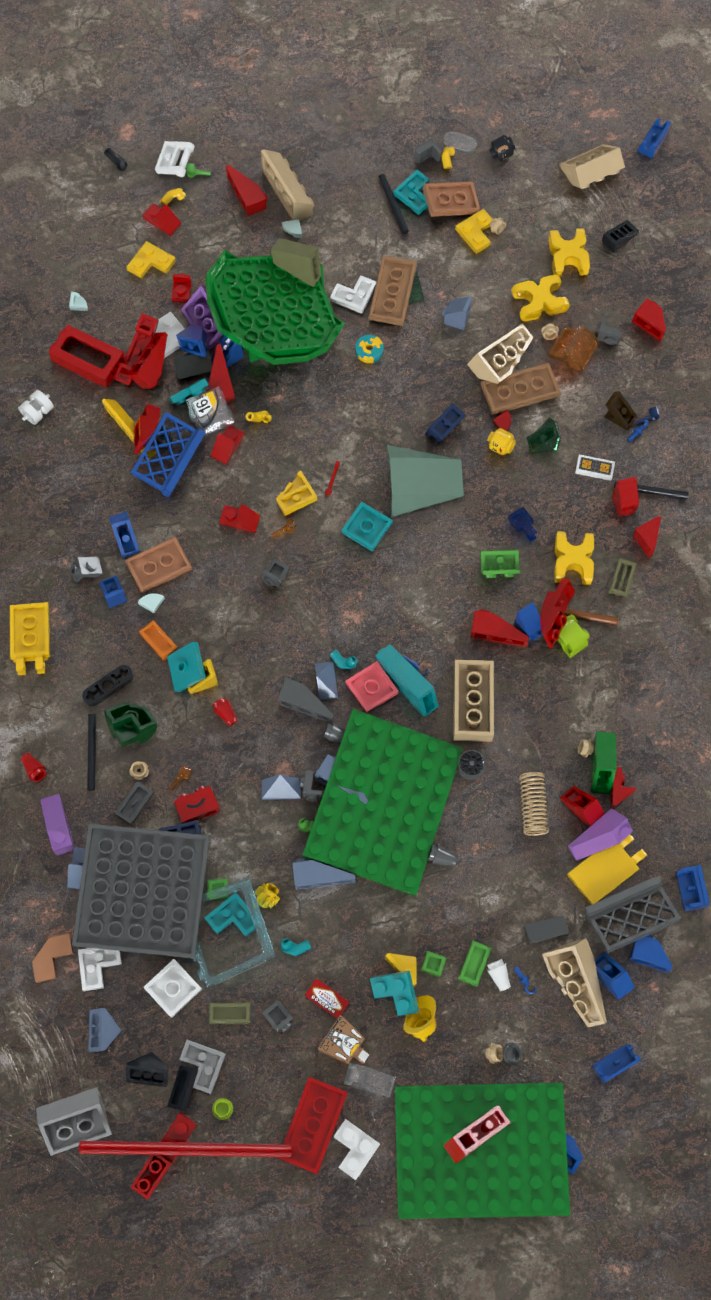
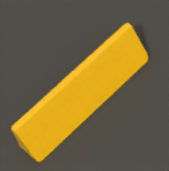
(123, 421)

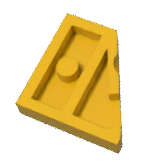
(296, 495)

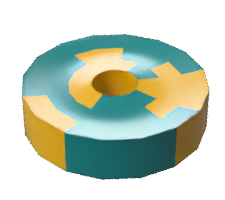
(369, 341)

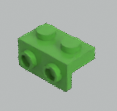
(499, 562)

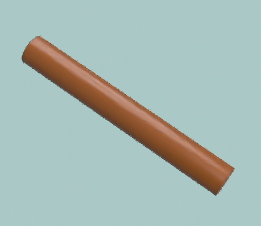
(592, 616)

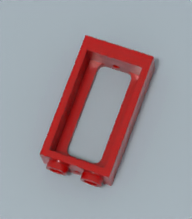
(100, 376)

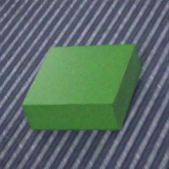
(218, 883)
(433, 964)

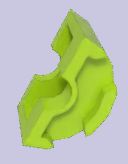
(572, 637)

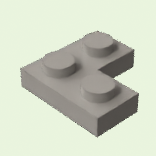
(208, 1062)

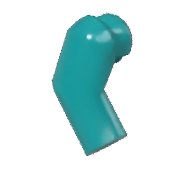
(343, 663)

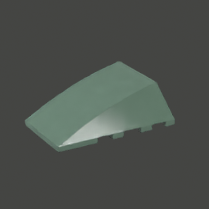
(422, 479)

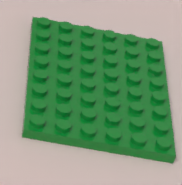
(406, 791)
(509, 1175)

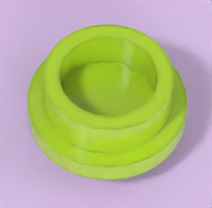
(222, 1109)

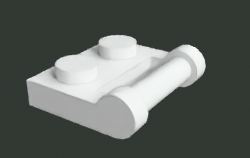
(169, 157)

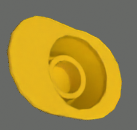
(423, 1022)

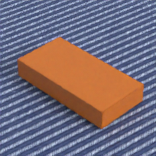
(158, 640)

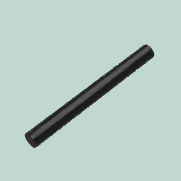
(393, 203)
(661, 491)
(91, 752)

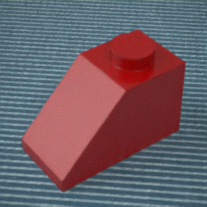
(651, 319)
(626, 496)
(582, 805)

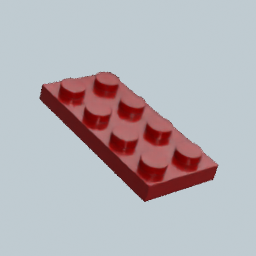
(314, 1124)

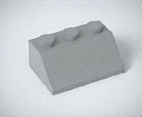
(73, 1120)

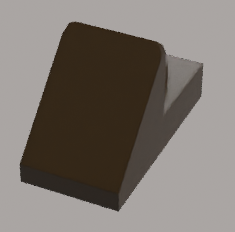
(620, 411)

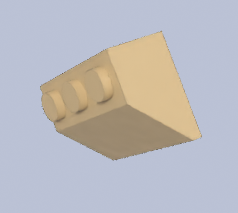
(593, 165)

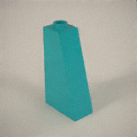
(408, 680)

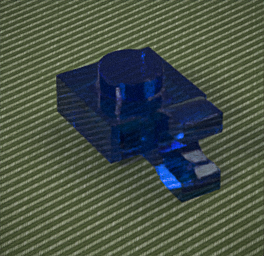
(521, 521)

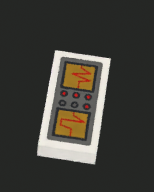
(595, 467)

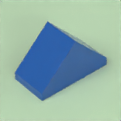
(113, 591)

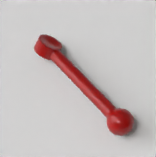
(328, 491)

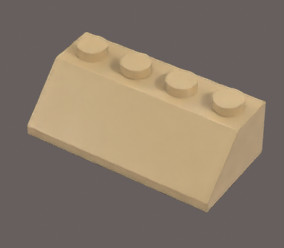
(286, 185)

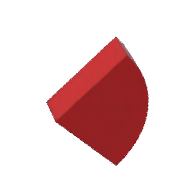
(503, 421)

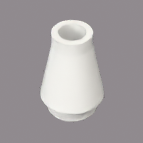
(499, 974)

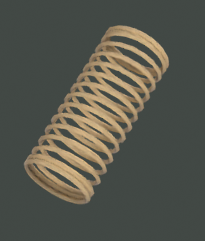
(541, 829)

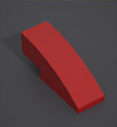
(145, 426)

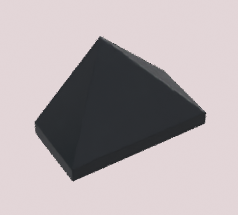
(147, 1070)

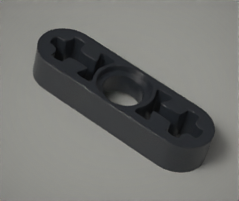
(106, 693)

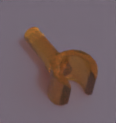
(286, 528)
(183, 772)

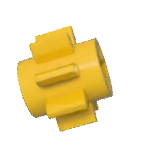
(267, 895)

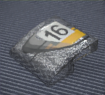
(210, 410)

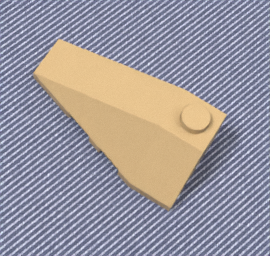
(501, 357)
(577, 974)

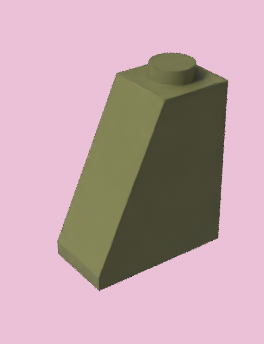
(298, 260)

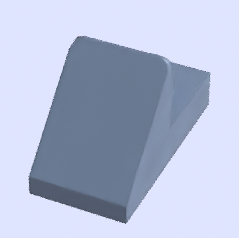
(75, 869)

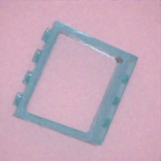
(267, 950)

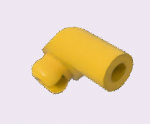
(170, 195)
(259, 416)

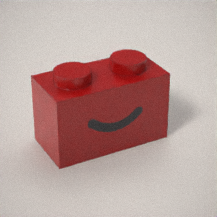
(197, 804)

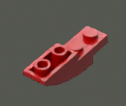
(552, 613)
(159, 1165)

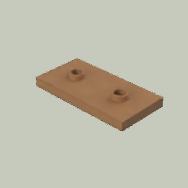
(393, 290)
(521, 389)

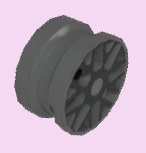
(471, 765)

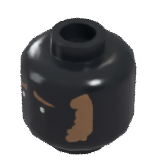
(502, 148)

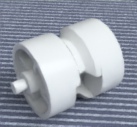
(38, 405)

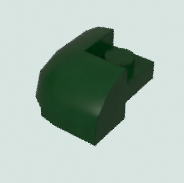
(130, 723)

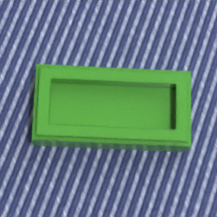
(474, 963)

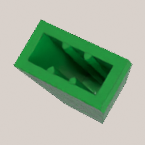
(603, 763)

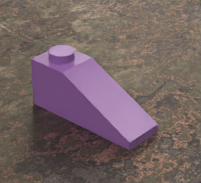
(57, 825)
(603, 834)

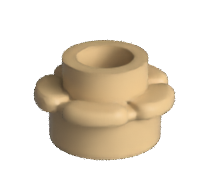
(497, 225)
(549, 331)
(585, 747)
(134, 770)
(494, 1053)

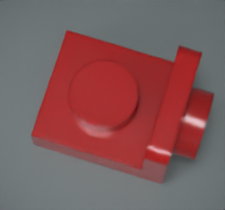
(181, 288)

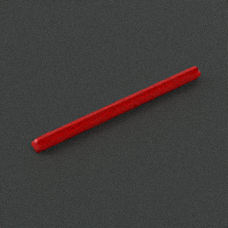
(185, 1149)

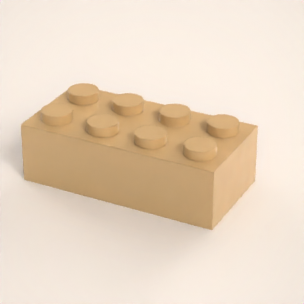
(473, 700)

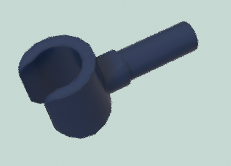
(654, 415)

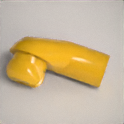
(447, 152)

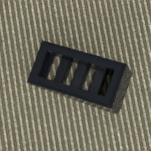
(611, 243)

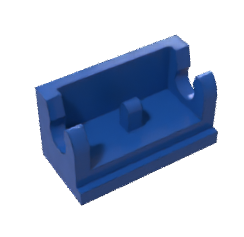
(654, 138)
(692, 888)
(615, 1063)

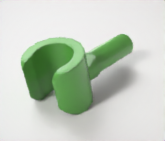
(191, 171)

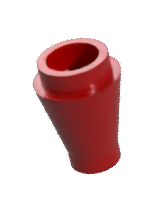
(225, 711)
(33, 767)

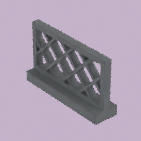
(628, 898)

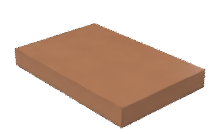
(451, 198)
(158, 565)

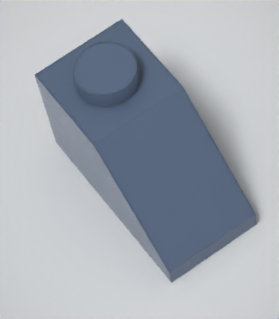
(457, 312)

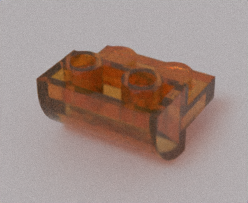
(574, 347)

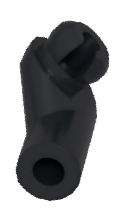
(120, 162)

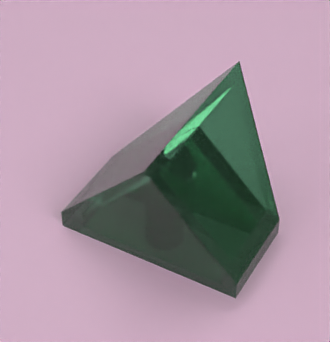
(545, 438)

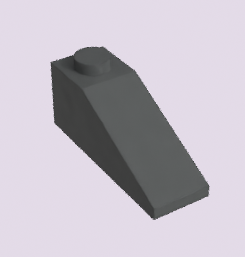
(301, 699)

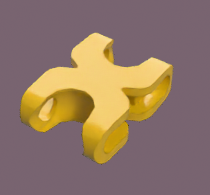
(569, 252)
(540, 298)
(574, 557)

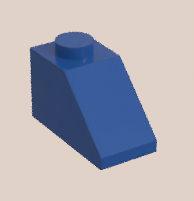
(193, 340)
(124, 534)
(528, 622)
(650, 953)
(613, 976)

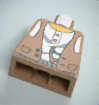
(344, 1043)

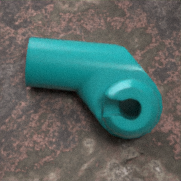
(294, 949)

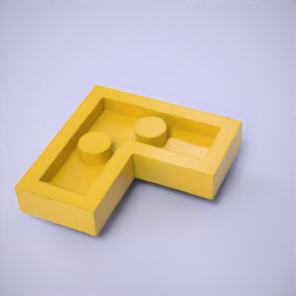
(472, 229)
(149, 256)

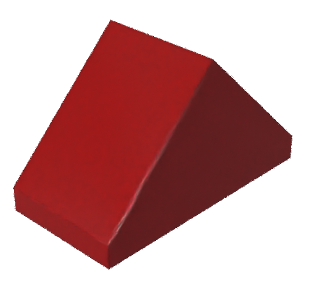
(647, 535)

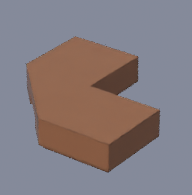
(44, 961)

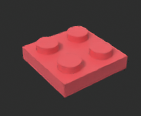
(371, 687)

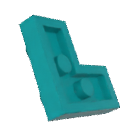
(410, 192)
(194, 389)
(231, 911)
(400, 987)

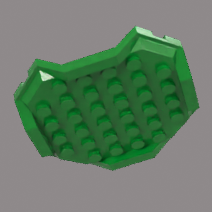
(270, 309)

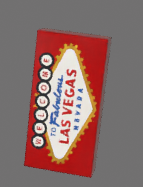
(327, 999)

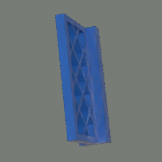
(183, 457)

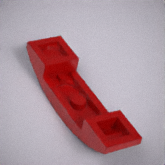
(145, 331)

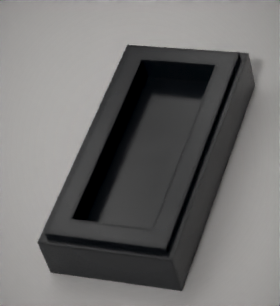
(182, 1088)

